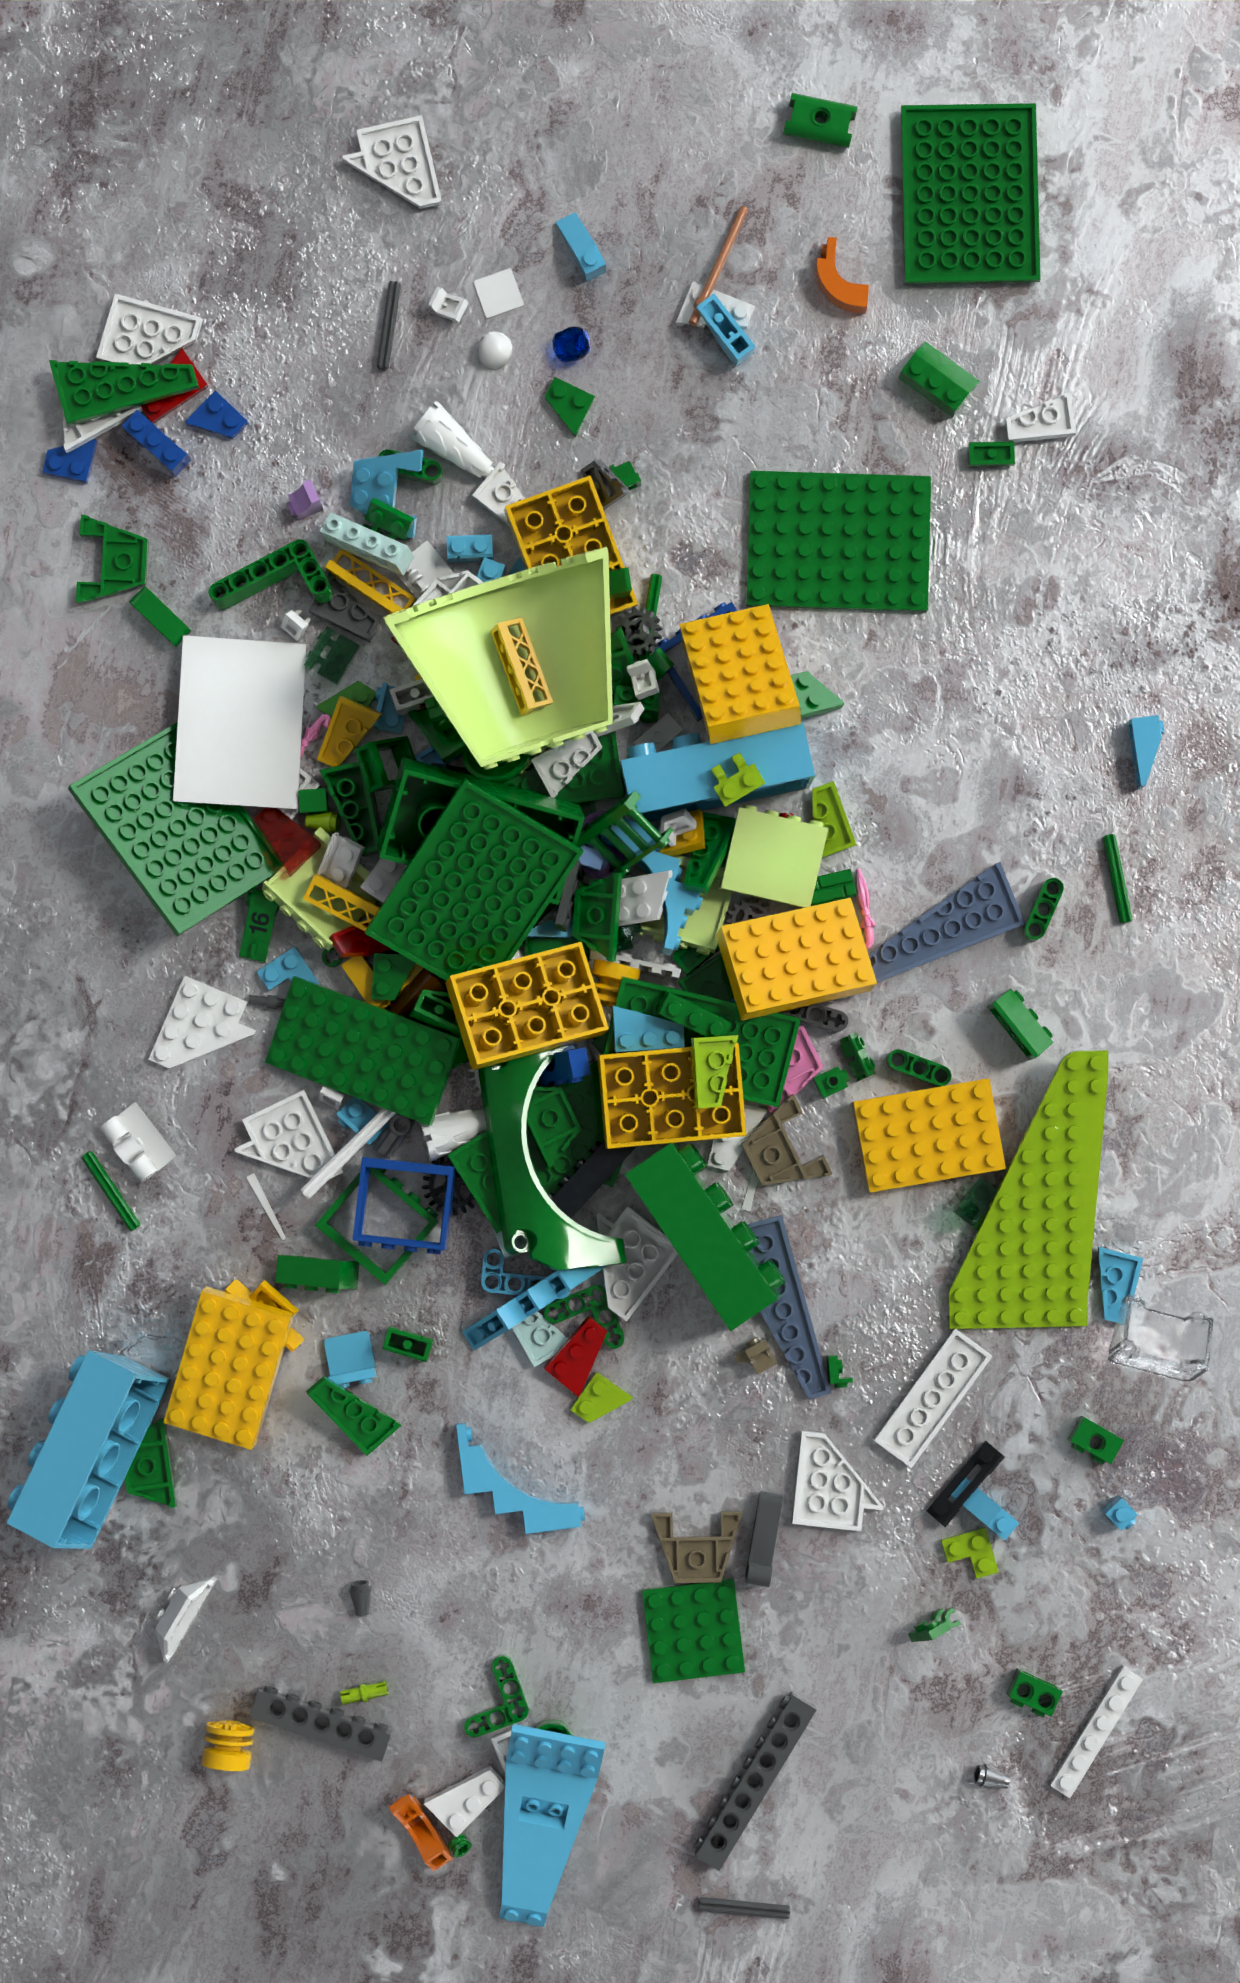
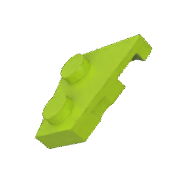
(599, 1398)

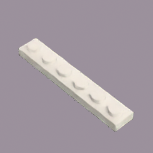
(1096, 1731)

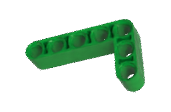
(272, 575)

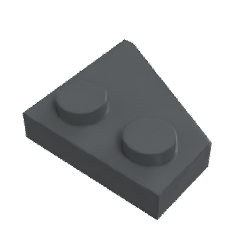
(607, 484)

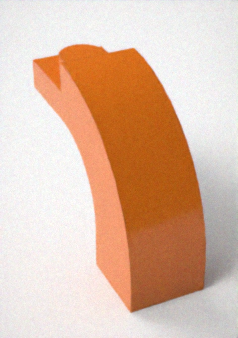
(837, 290)
(422, 1830)

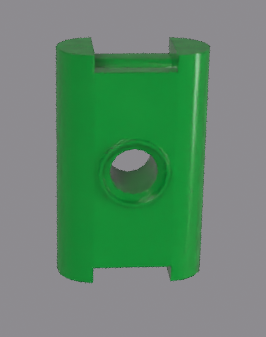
(805, 126)

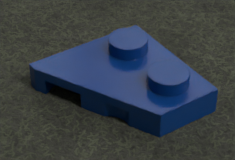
(218, 417)
(72, 465)

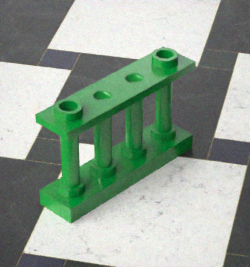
(615, 816)

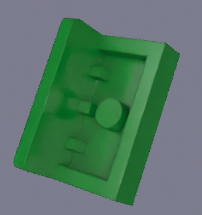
(626, 695)

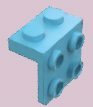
(350, 1358)

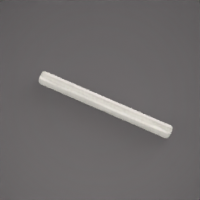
(346, 1152)

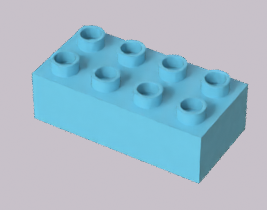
(684, 776)
(86, 1450)

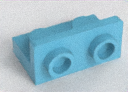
(389, 720)
(357, 1115)

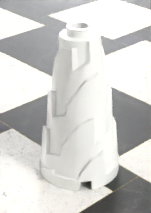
(449, 440)
(451, 1131)

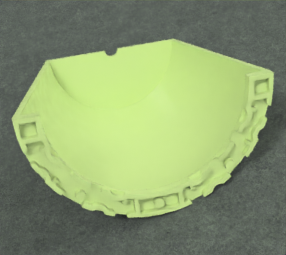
(571, 635)

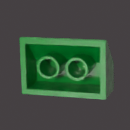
(938, 379)
(1021, 1024)

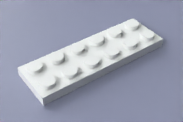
(932, 1398)

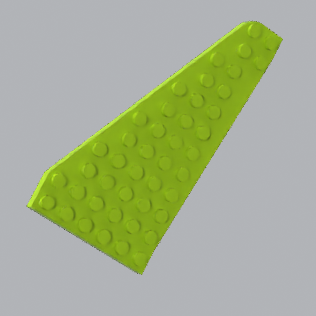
(1038, 1233)

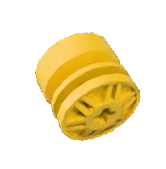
(610, 977)
(228, 1741)

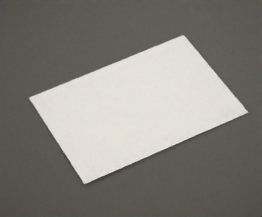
(239, 722)

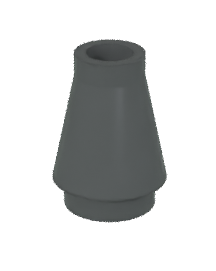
(360, 1595)

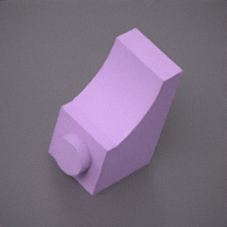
(304, 501)

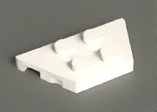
(83, 432)
(643, 897)

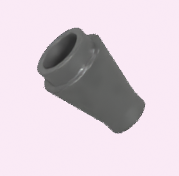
(990, 1778)

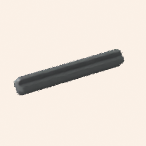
(388, 325)
(744, 1908)

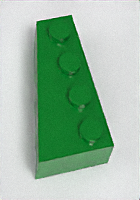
(355, 804)

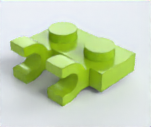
(739, 784)

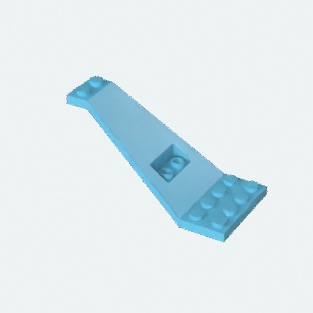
(545, 1802)

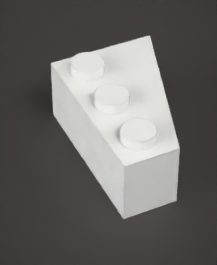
(466, 1799)

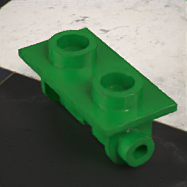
(862, 1062)

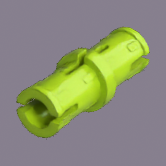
(364, 1692)

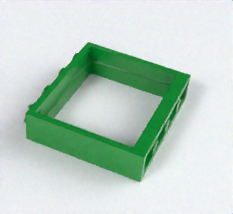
(411, 1199)

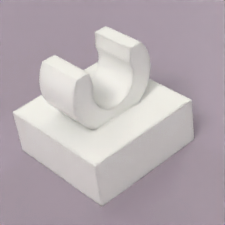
(294, 624)
(331, 1097)

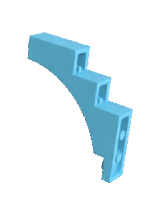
(526, 1305)
(482, 1476)

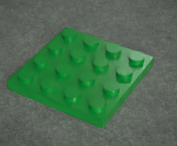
(693, 1631)

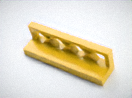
(363, 587)
(514, 669)
(346, 895)

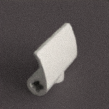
(138, 1142)

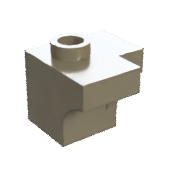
(757, 1354)

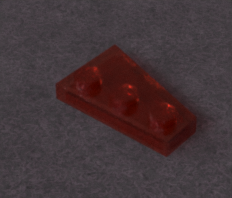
(287, 838)

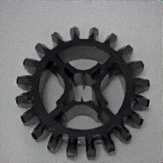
(434, 1192)

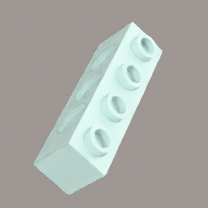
(367, 544)

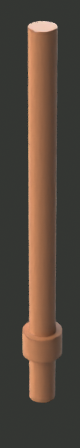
(720, 261)

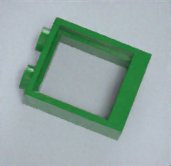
(372, 765)

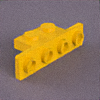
(270, 1296)

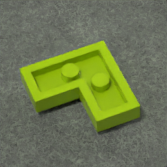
(973, 1545)

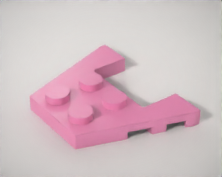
(803, 1066)

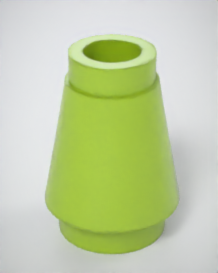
(327, 821)

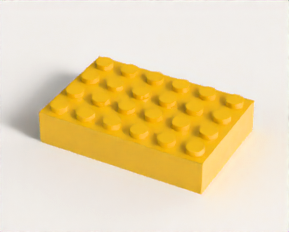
(564, 525)
(740, 674)
(795, 958)
(526, 1005)
(652, 1099)
(928, 1135)
(228, 1368)

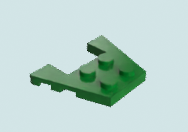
(122, 561)

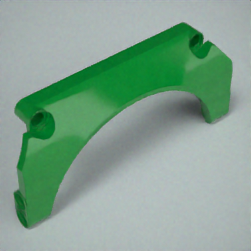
(522, 1202)

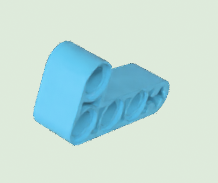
(503, 1277)

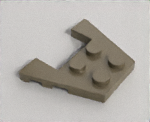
(773, 1153)
(697, 1557)

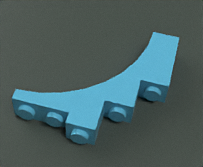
(678, 899)

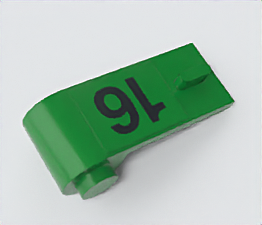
(258, 926)

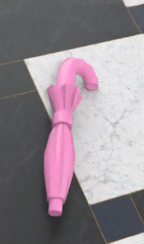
(311, 733)
(863, 901)

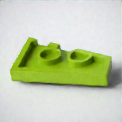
(830, 811)
(710, 1068)

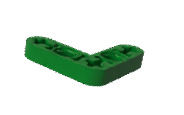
(596, 1308)
(506, 1708)

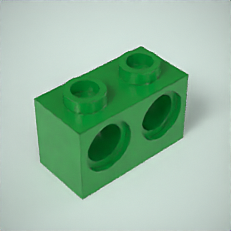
(1036, 1689)

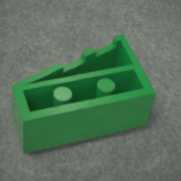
(436, 1011)
(316, 1273)

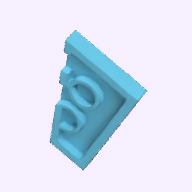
(644, 1032)
(1118, 1279)

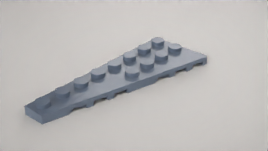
(964, 919)
(789, 1315)

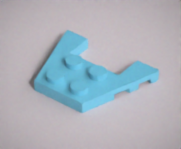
(378, 479)

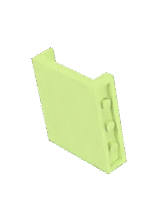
(774, 857)
(289, 895)
(703, 924)

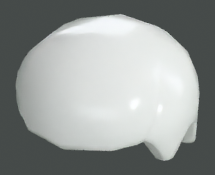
(494, 350)

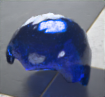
(571, 344)

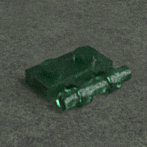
(338, 658)

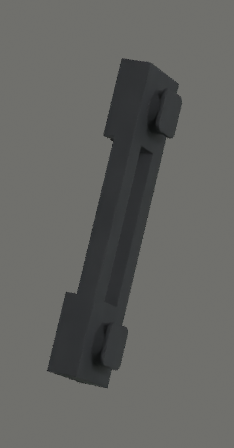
(942, 1508)

